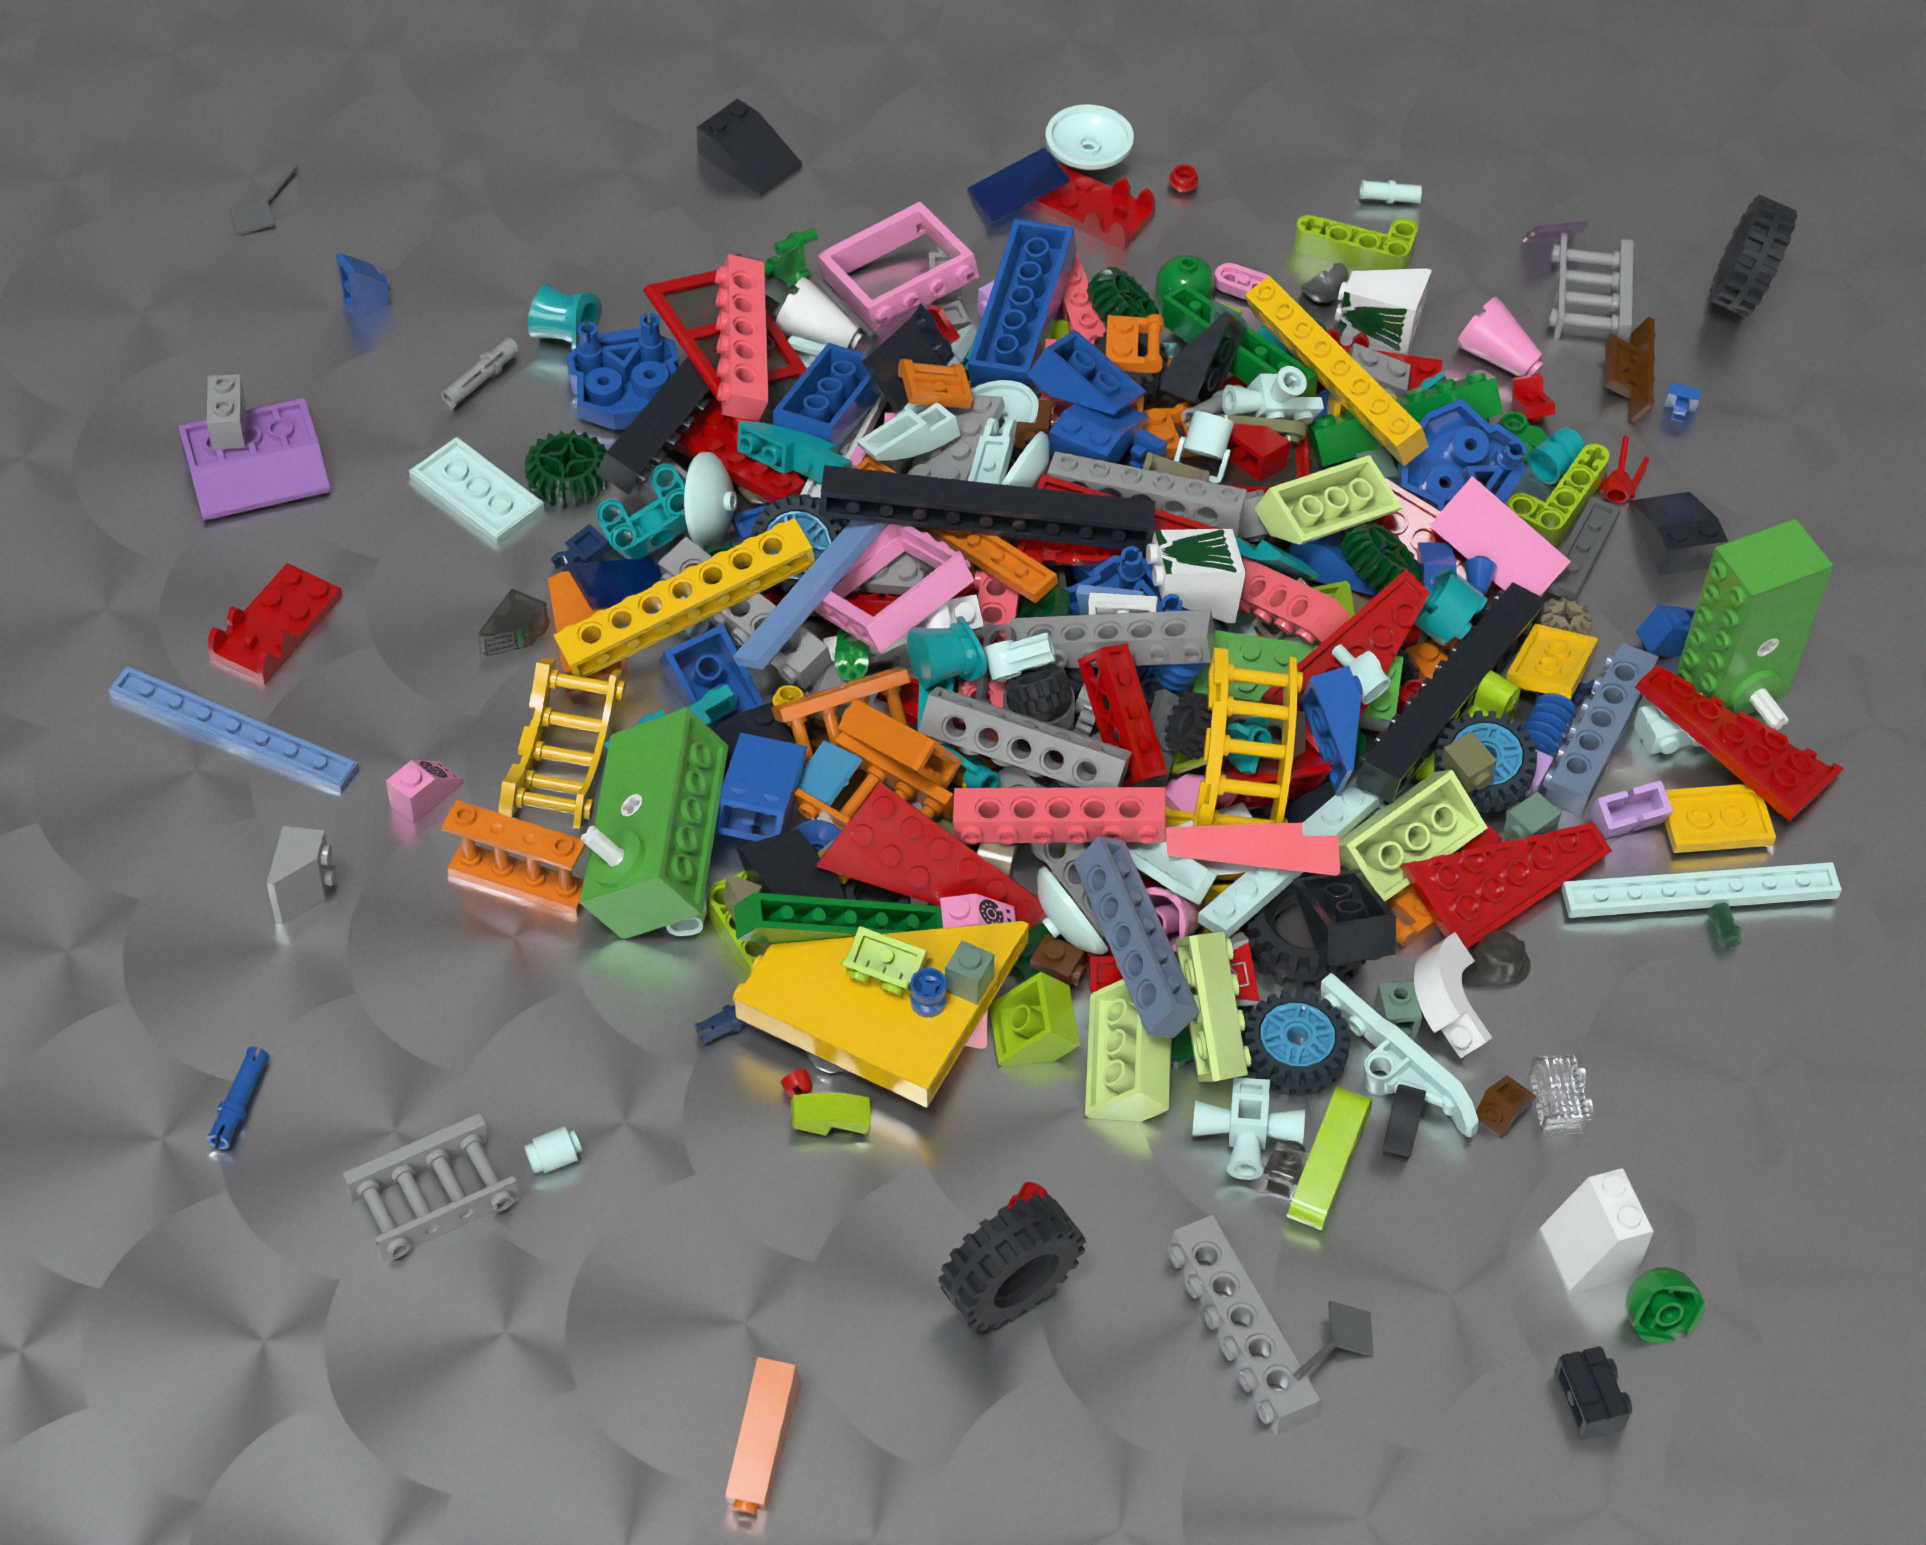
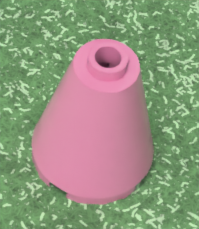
(1501, 340)
(1175, 913)

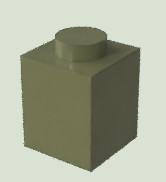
(1470, 762)

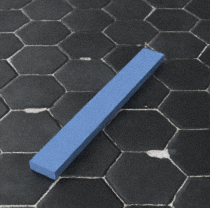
(807, 594)
(234, 729)

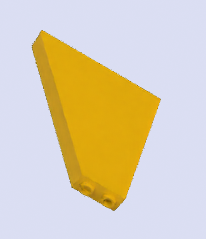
(812, 1003)

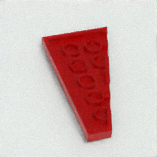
(913, 855)
(1495, 882)

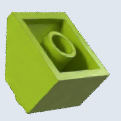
(1034, 1022)

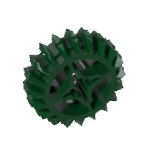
(1119, 295)
(565, 468)
(1377, 554)

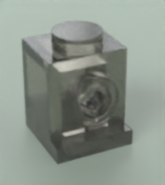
(1284, 1170)

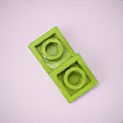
(825, 1110)

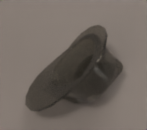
(1498, 961)

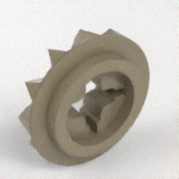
(1581, 619)

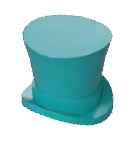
(559, 314)
(946, 653)

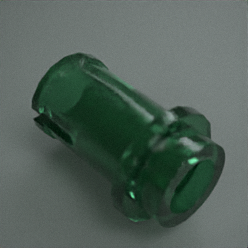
(1728, 933)

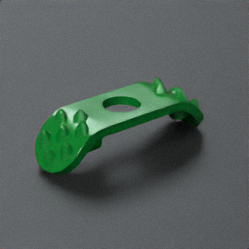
(851, 657)

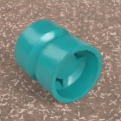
(1555, 455)

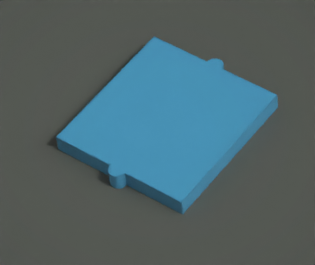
(828, 772)

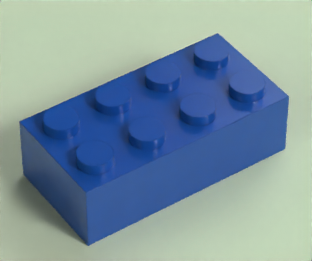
(829, 396)

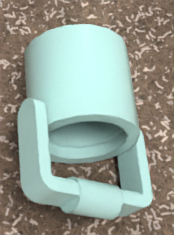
(1208, 437)

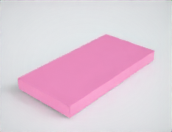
(1484, 526)

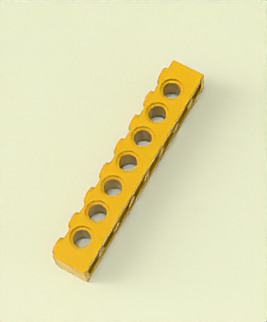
(1337, 371)
(678, 614)

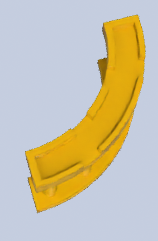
(1219, 745)
(523, 777)

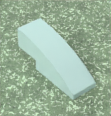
(911, 434)

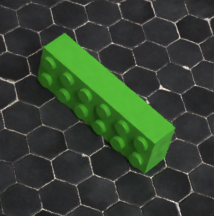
(1273, 656)

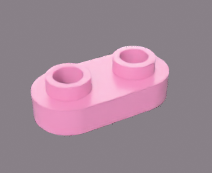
(1237, 279)

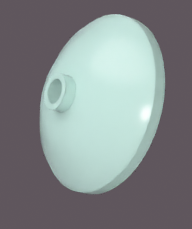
(1089, 137)
(1018, 399)
(1030, 464)
(708, 500)
(1065, 916)

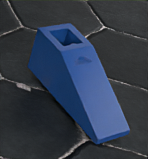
(1666, 630)

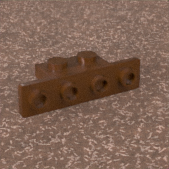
(1631, 368)

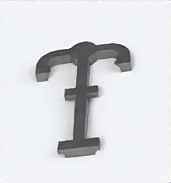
(989, 633)

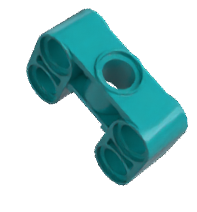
(651, 525)

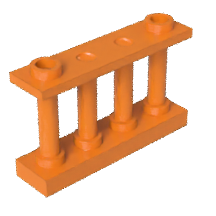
(826, 703)
(881, 768)
(512, 875)

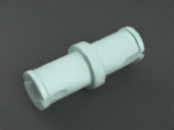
(1390, 191)

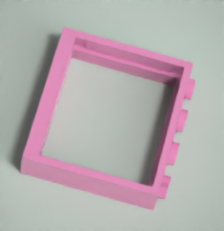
(882, 239)
(911, 607)

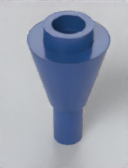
(1480, 573)

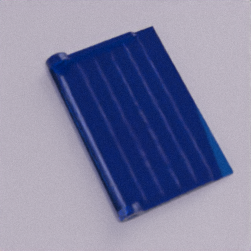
(1018, 185)
(613, 580)

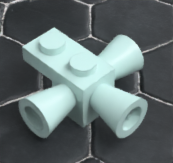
(1273, 397)
(1248, 1125)

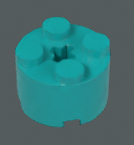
(1449, 607)

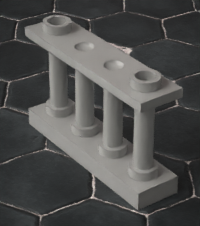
(1620, 281)
(415, 1158)

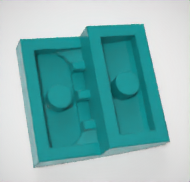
(1277, 560)

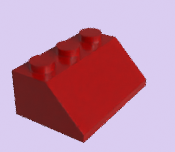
(1306, 774)

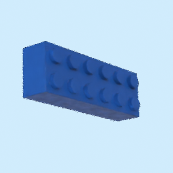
(1022, 302)

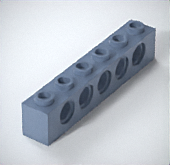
(1599, 731)
(1136, 937)

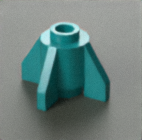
(1250, 730)

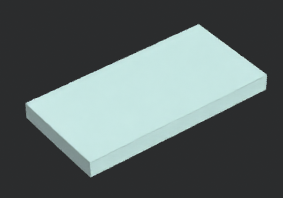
(477, 490)

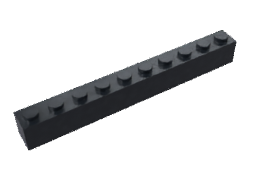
(660, 425)
(986, 508)
(1449, 693)

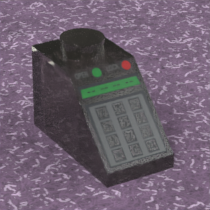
(513, 624)

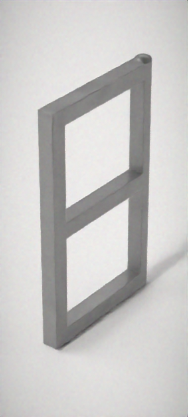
(847, 309)

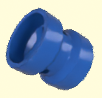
(928, 992)

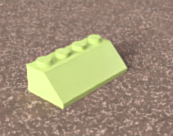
(1327, 502)
(1420, 824)
(1219, 1024)
(1124, 1064)

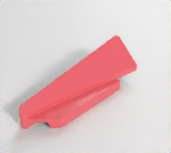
(1257, 845)

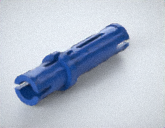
(232, 1110)

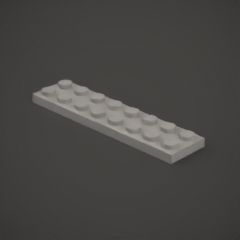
(948, 461)

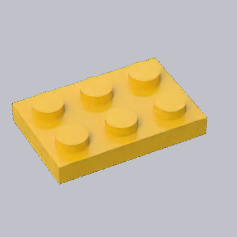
(1552, 660)
(1718, 819)

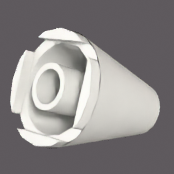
(817, 318)

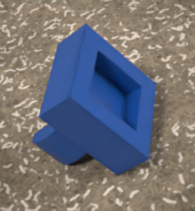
(1682, 399)
(1143, 443)

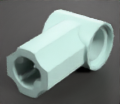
(1010, 658)

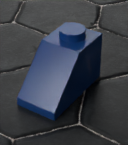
(362, 285)
(1433, 559)

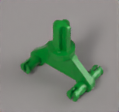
(791, 264)

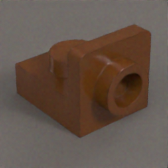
(1503, 1103)

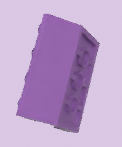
(275, 466)

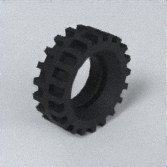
(1753, 255)
(1282, 957)
(1012, 1262)

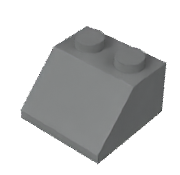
(299, 872)

